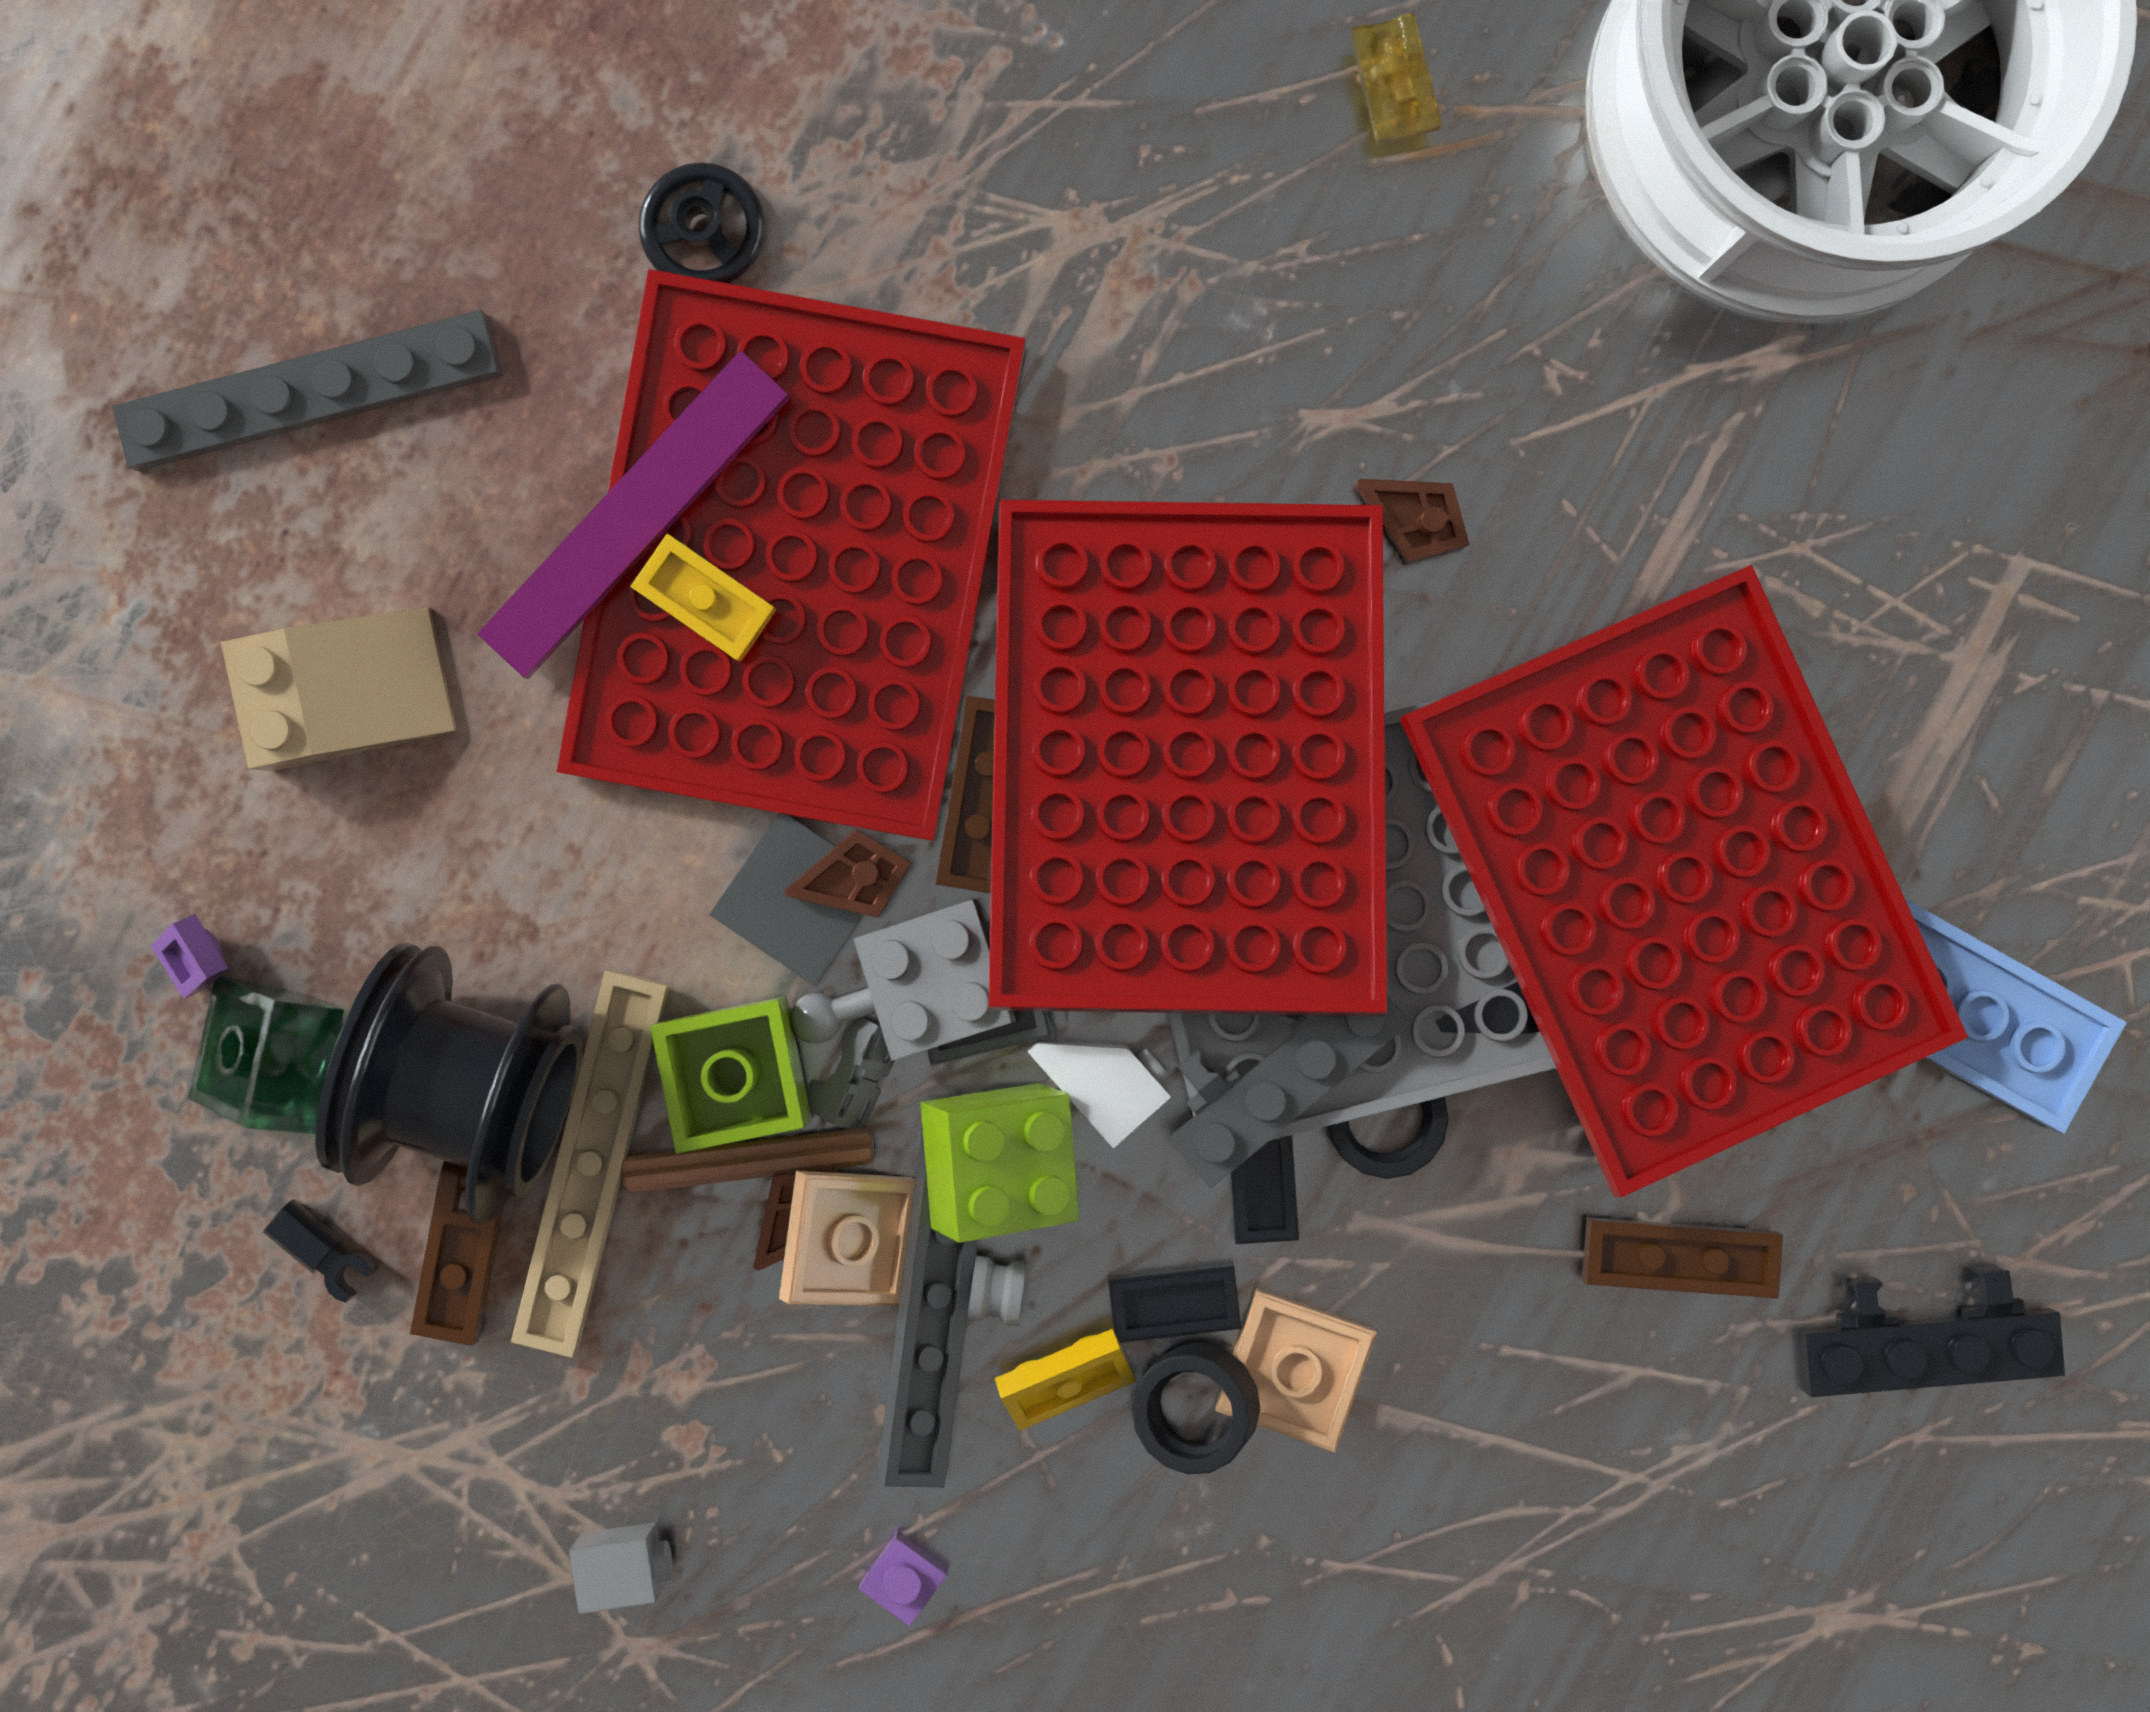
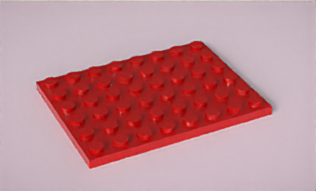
(844, 513)
(1189, 759)
(1683, 880)

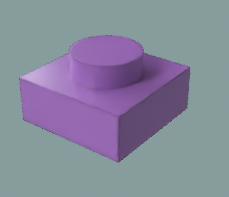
(190, 955)
(903, 1578)

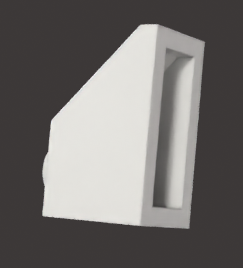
(1105, 1082)

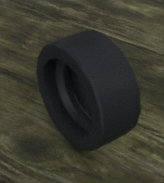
(1397, 1163)
(1165, 1443)

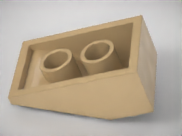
(338, 688)

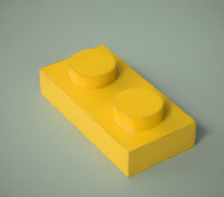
(703, 597)
(1065, 1379)

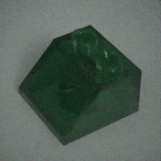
(264, 1055)

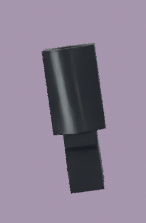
(318, 1248)

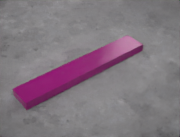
(633, 515)

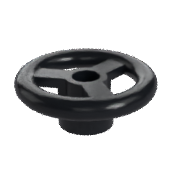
(695, 203)

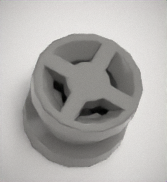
(997, 1291)

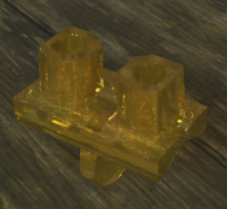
(1395, 79)

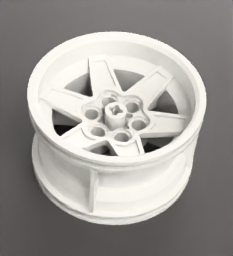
(1719, 238)

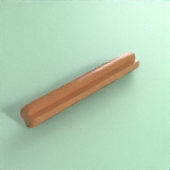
(748, 1160)

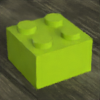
(731, 1074)
(999, 1162)

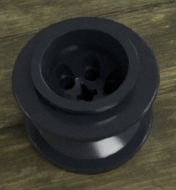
(447, 1081)

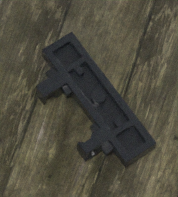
(1983, 1345)

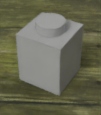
(619, 1567)

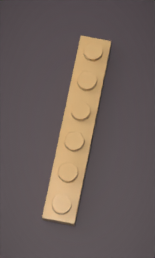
(590, 1164)

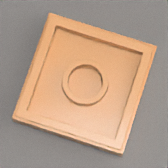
(847, 1239)
(1303, 1367)

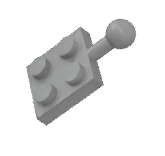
(922, 983)

